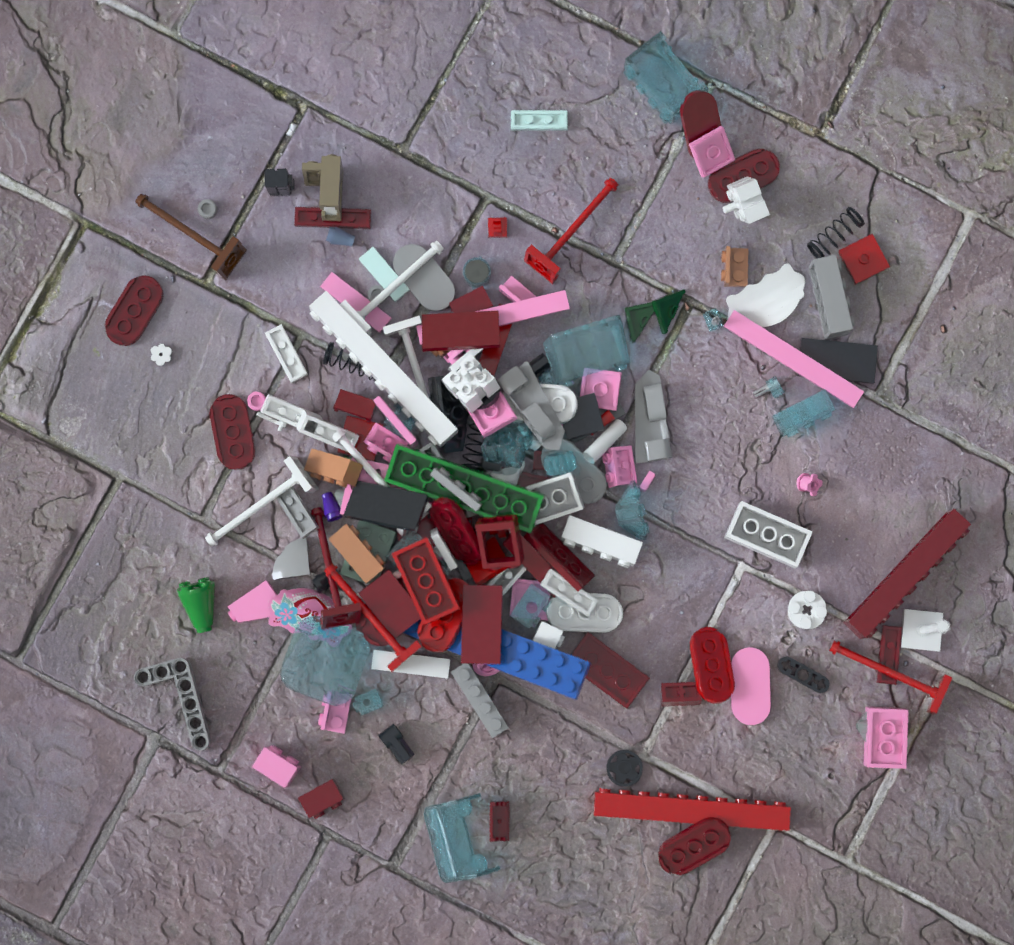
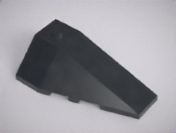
(452, 409)

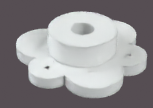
(156, 351)

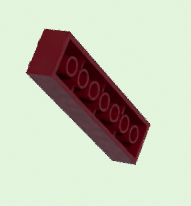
(907, 573)

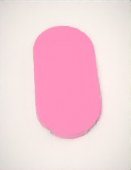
(752, 686)

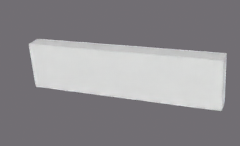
(413, 665)

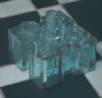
(508, 445)

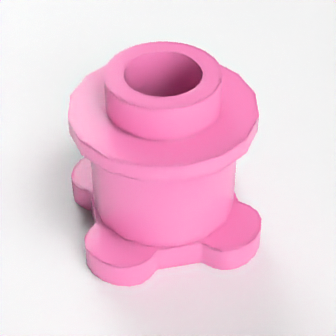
(809, 483)

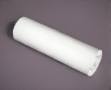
(604, 441)

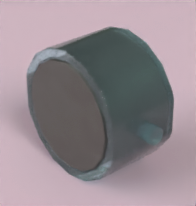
(476, 272)

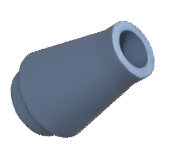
(339, 237)

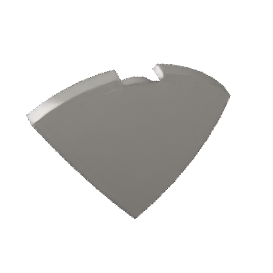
(293, 561)

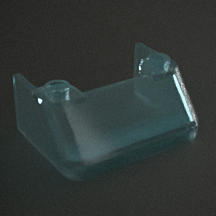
(452, 841)

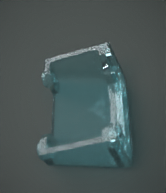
(587, 350)

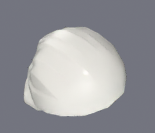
(509, 474)

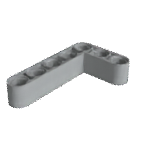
(192, 693)

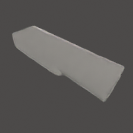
(534, 407)
(651, 428)

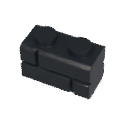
(279, 182)

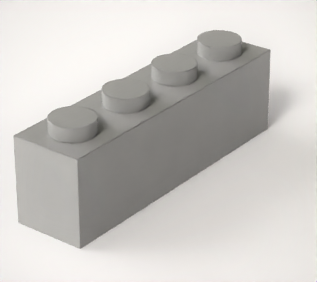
(479, 699)

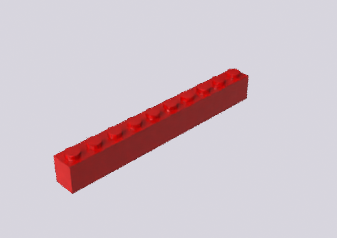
(691, 810)

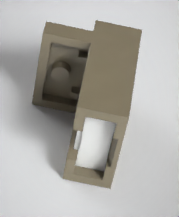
(330, 179)

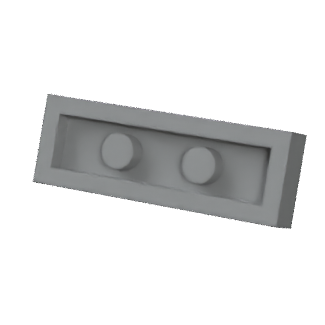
(457, 488)
(297, 512)

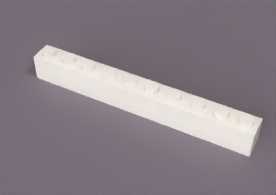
(383, 369)

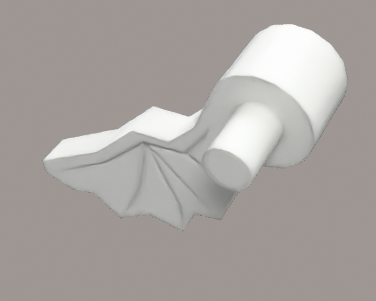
(281, 424)

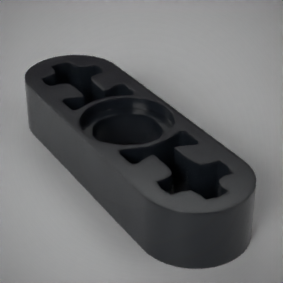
(818, 677)

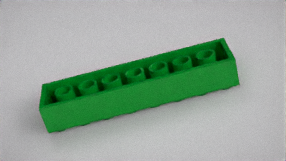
(412, 471)

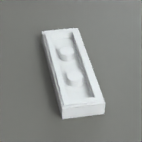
(286, 353)
(562, 589)

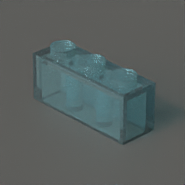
(804, 414)

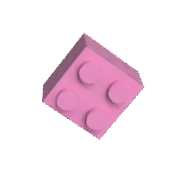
(277, 766)

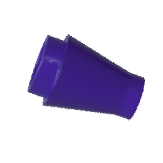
(331, 507)

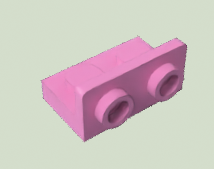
(619, 466)
(335, 717)

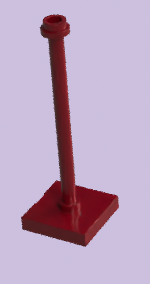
(339, 614)

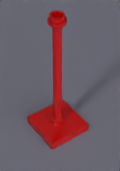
(543, 263)
(401, 652)
(936, 693)

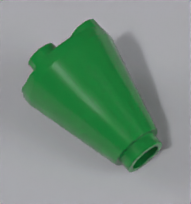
(198, 602)

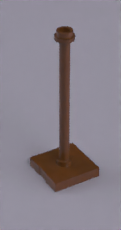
(227, 258)

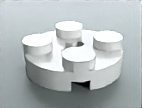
(817, 614)

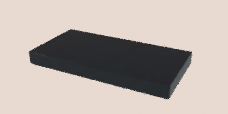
(848, 360)
(386, 506)

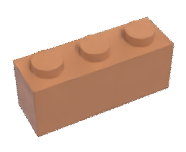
(333, 468)
(357, 552)

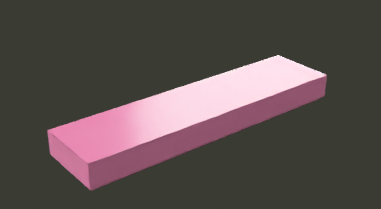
(342, 291)

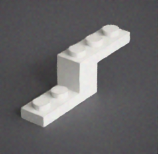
(305, 421)

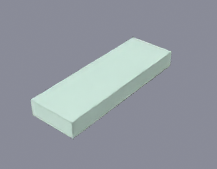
(539, 120)
(382, 272)

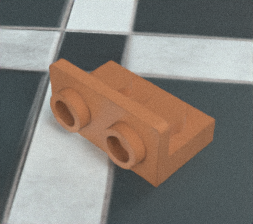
(736, 267)

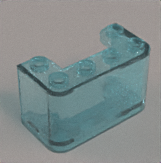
(661, 77)

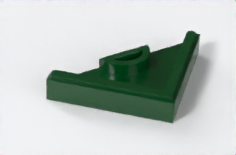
(666, 308)
(638, 317)

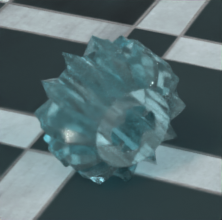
(560, 463)

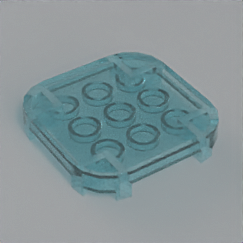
(324, 661)

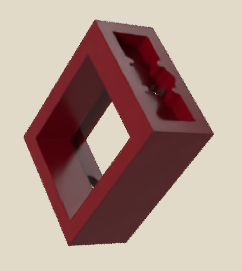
(500, 523)

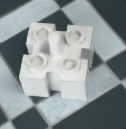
(747, 199)
(471, 383)

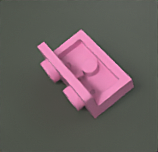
(383, 441)

